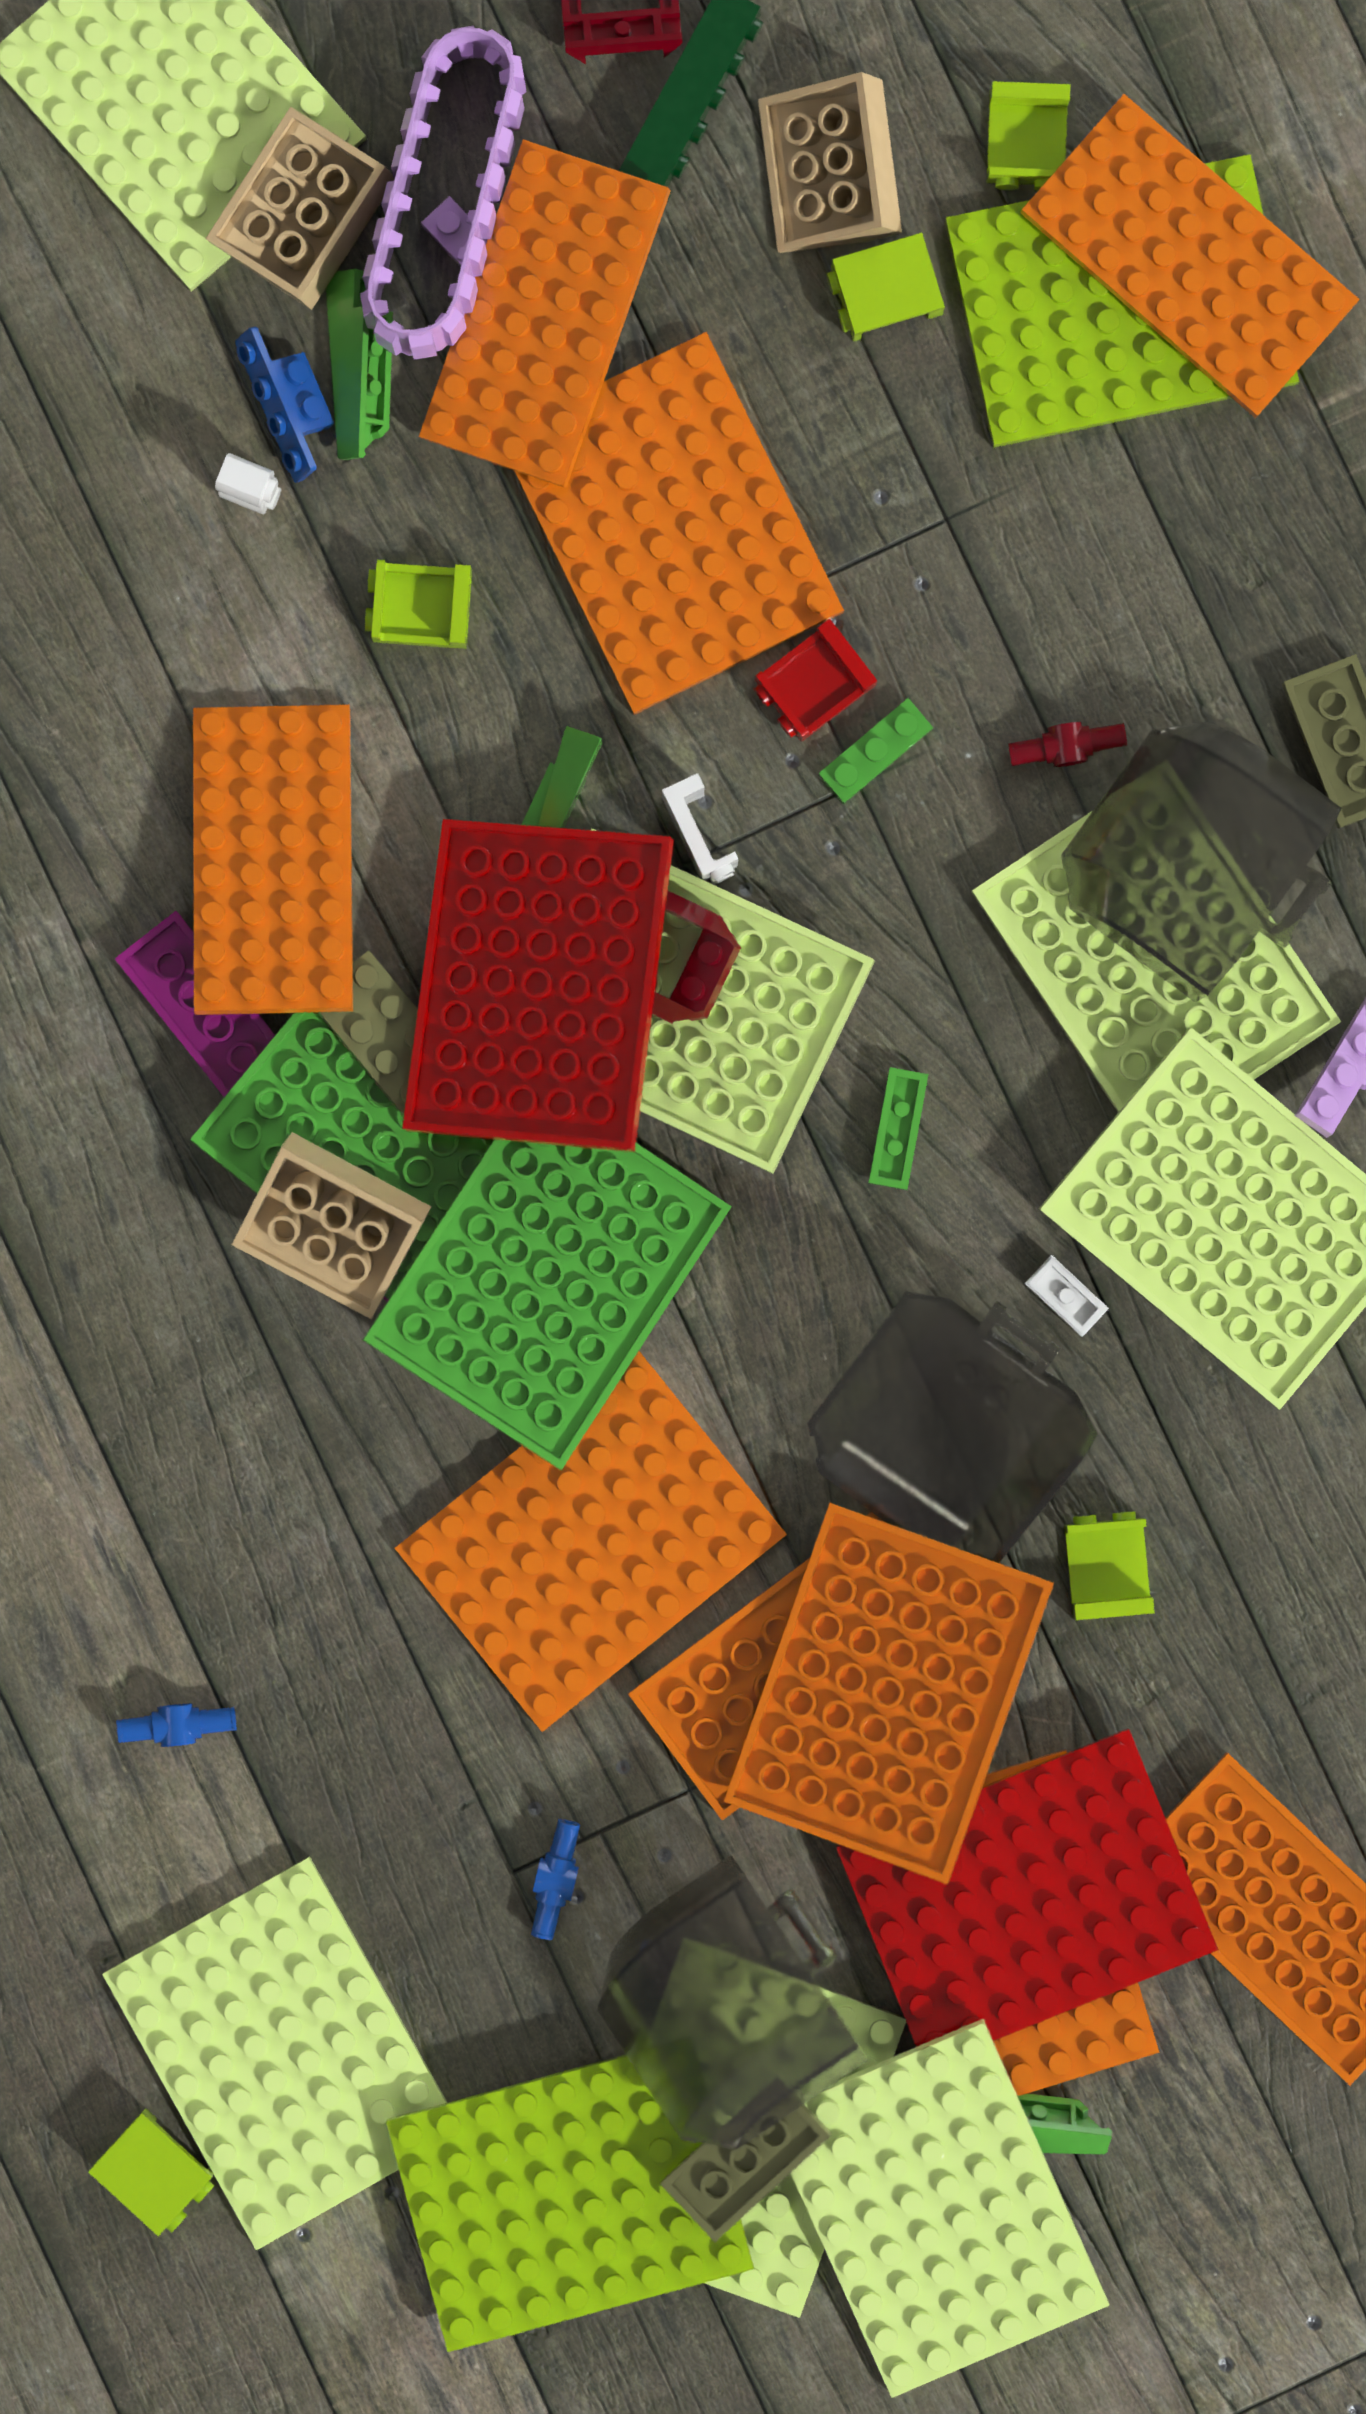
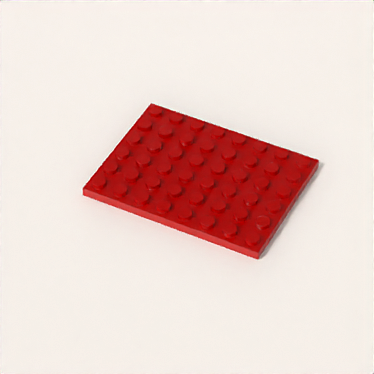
(538, 984)
(1050, 1903)

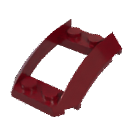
(621, 30)
(705, 968)

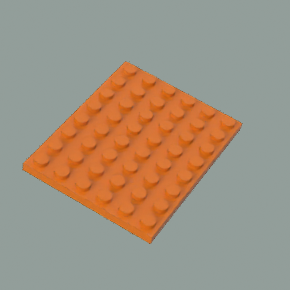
(680, 530)
(592, 1561)
(889, 1692)

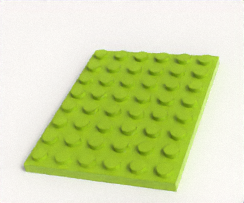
(1056, 342)
(551, 2203)

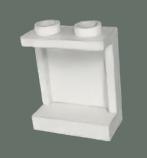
(676, 800)

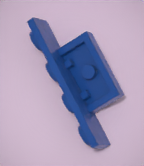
(288, 400)

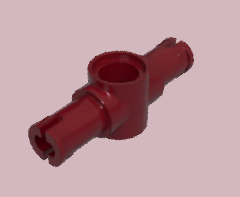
(1067, 744)

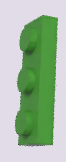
(875, 751)
(898, 1128)

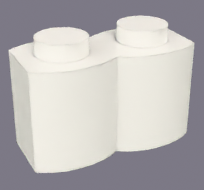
(247, 484)

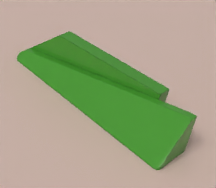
(358, 368)
(563, 780)
(1064, 2125)

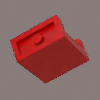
(814, 682)

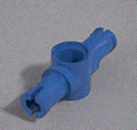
(176, 1725)
(555, 1879)

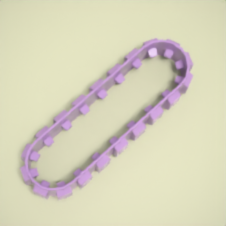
(438, 58)

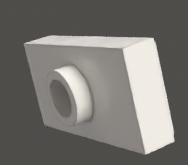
(1066, 1296)

